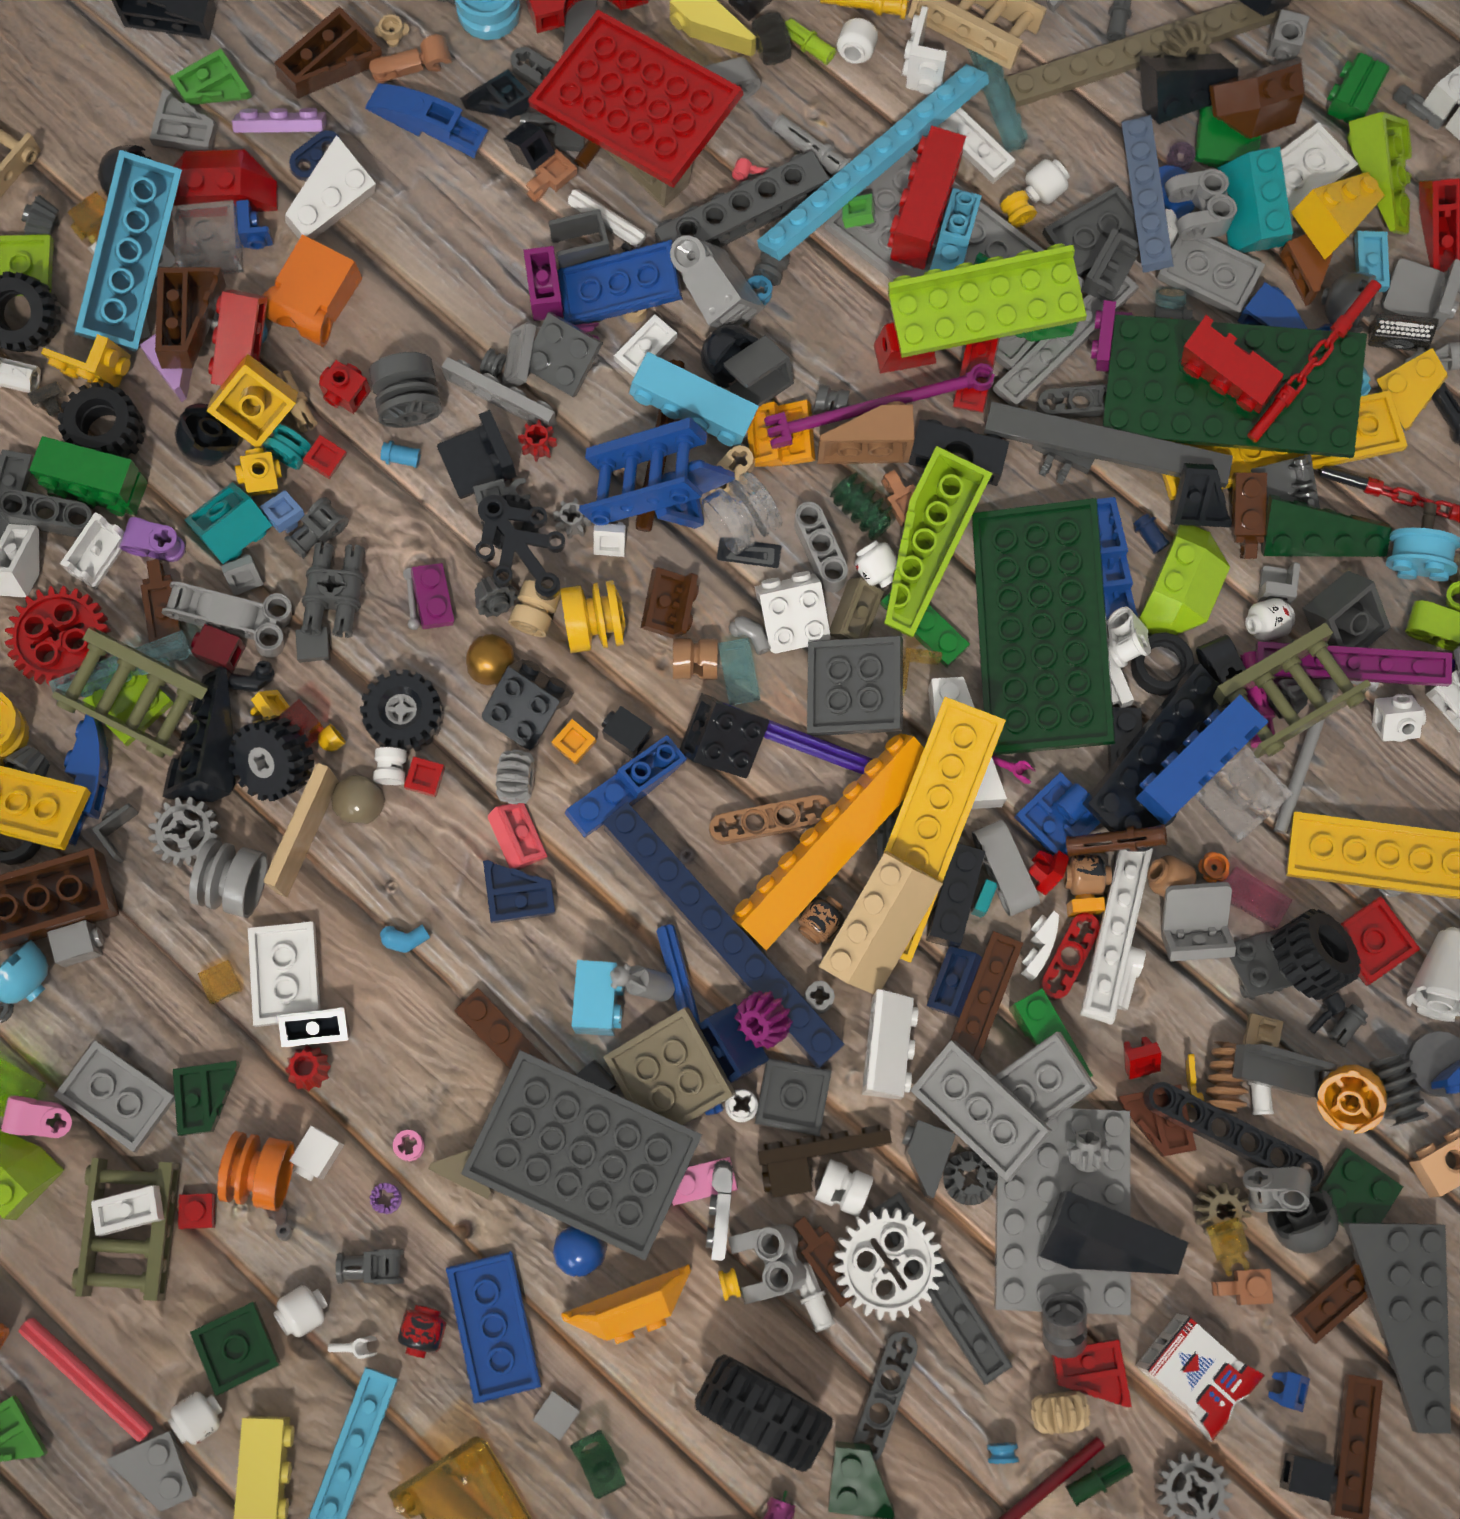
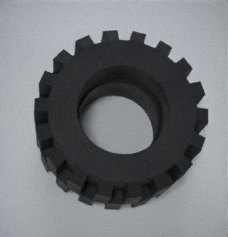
(42, 314)
(98, 402)
(1316, 954)

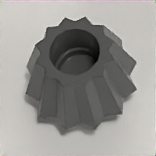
(40, 217)
(493, 599)
(1292, 693)
(28, 760)

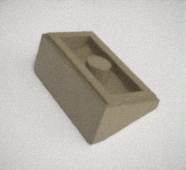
(856, 610)

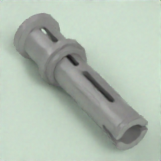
(825, 153)

